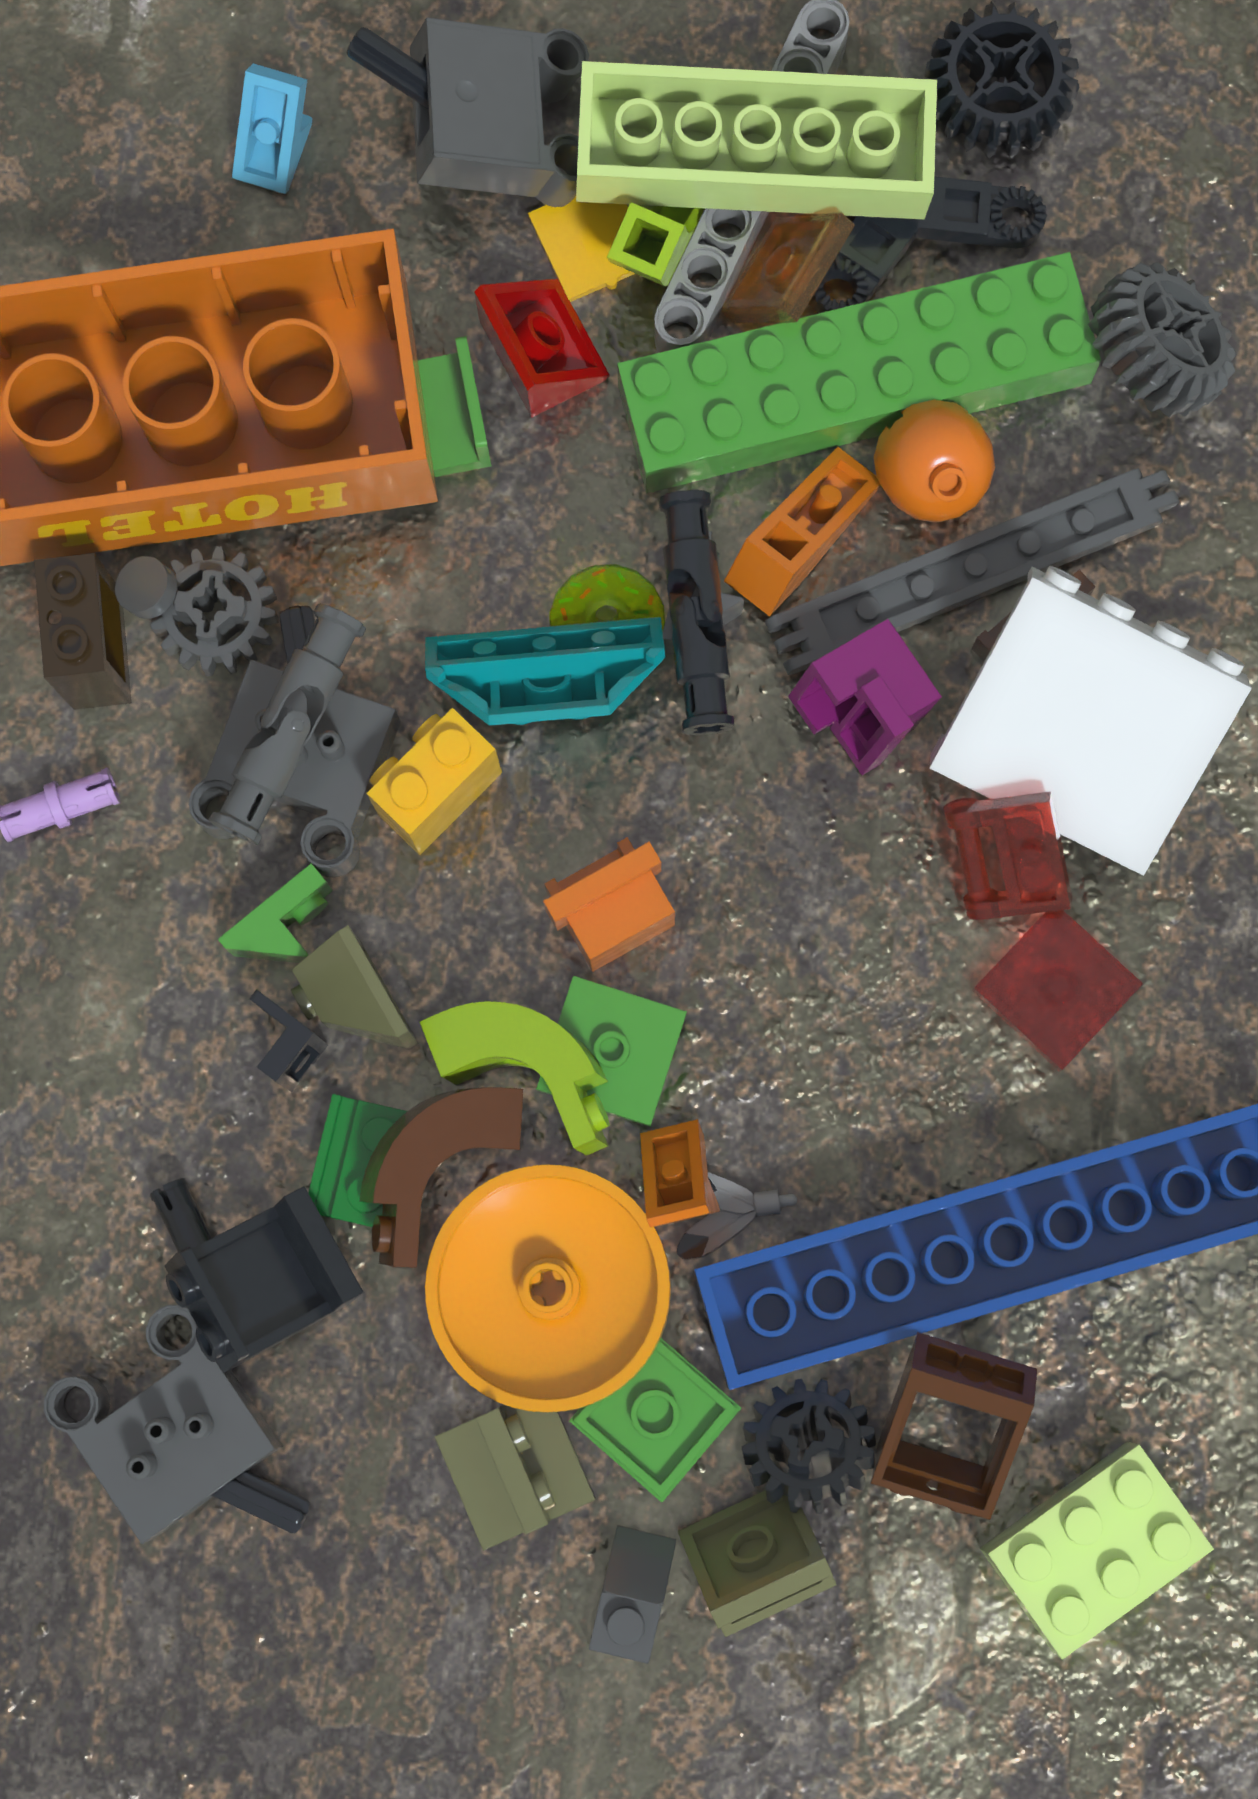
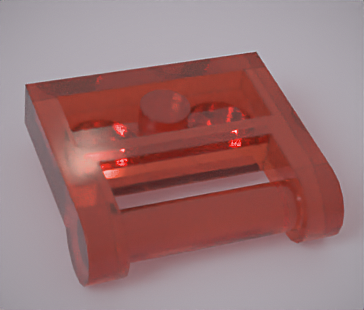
(1027, 851)

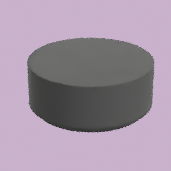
(146, 587)

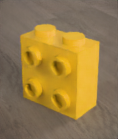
(434, 779)

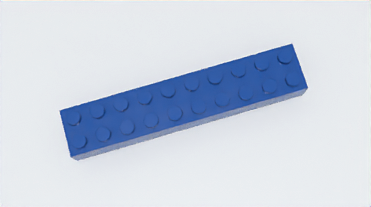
(983, 1248)

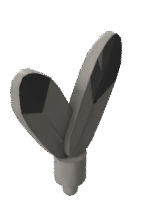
(737, 1211)

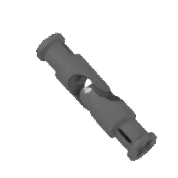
(276, 749)

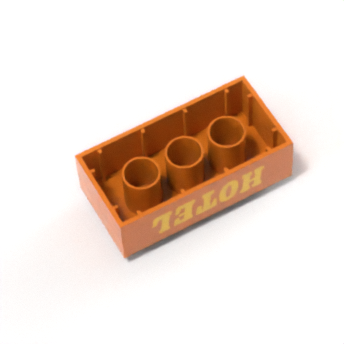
(209, 397)

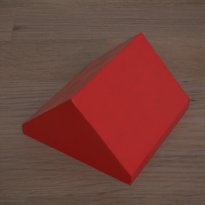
(539, 341)

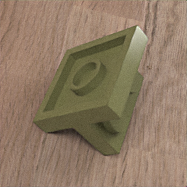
(514, 1471)
(755, 1561)

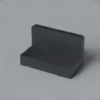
(293, 1051)

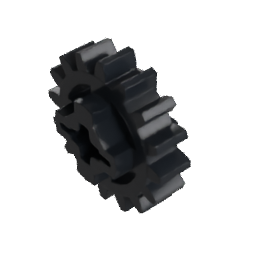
(829, 1462)

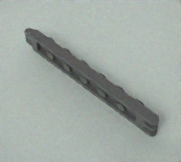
(975, 565)

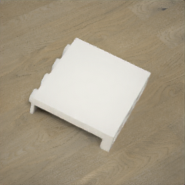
(1094, 713)

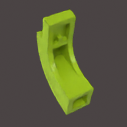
(654, 240)
(501, 1034)

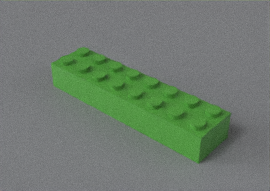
(855, 371)

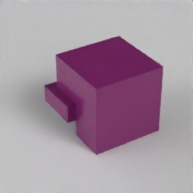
(868, 693)

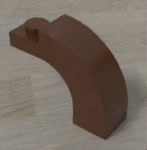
(418, 1146)

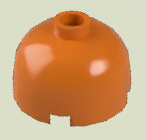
(935, 461)

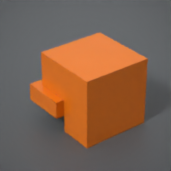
(612, 903)

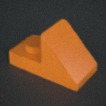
(676, 1174)

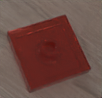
(1057, 987)

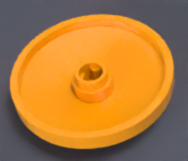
(547, 1288)

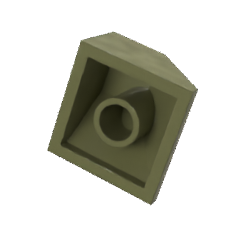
(349, 993)

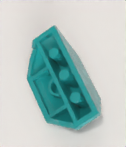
(545, 670)

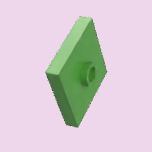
(630, 1042)
(659, 1420)

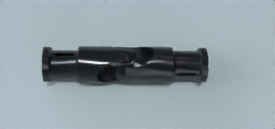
(698, 620)

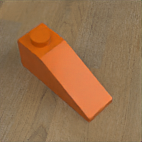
(801, 531)

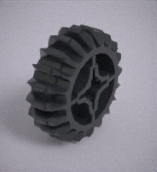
(1021, 44)

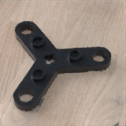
(957, 213)

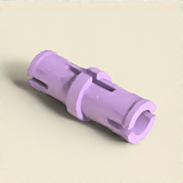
(58, 804)

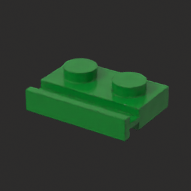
(343, 1155)

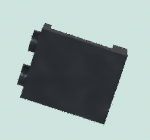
(262, 1281)

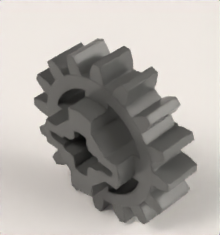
(238, 613)

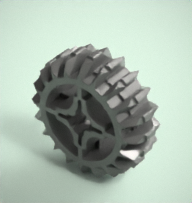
(1162, 339)

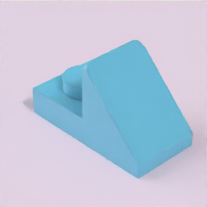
(270, 128)

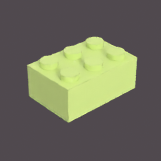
(1096, 1549)

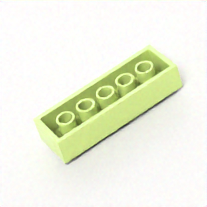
(756, 140)

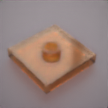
(787, 268)

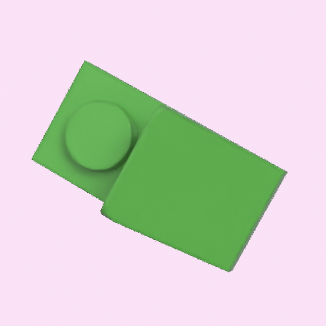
(265, 929)

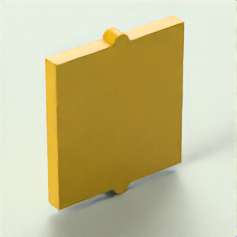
(578, 244)

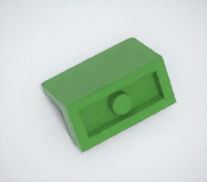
(453, 412)

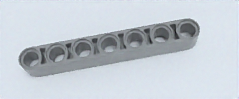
(727, 256)

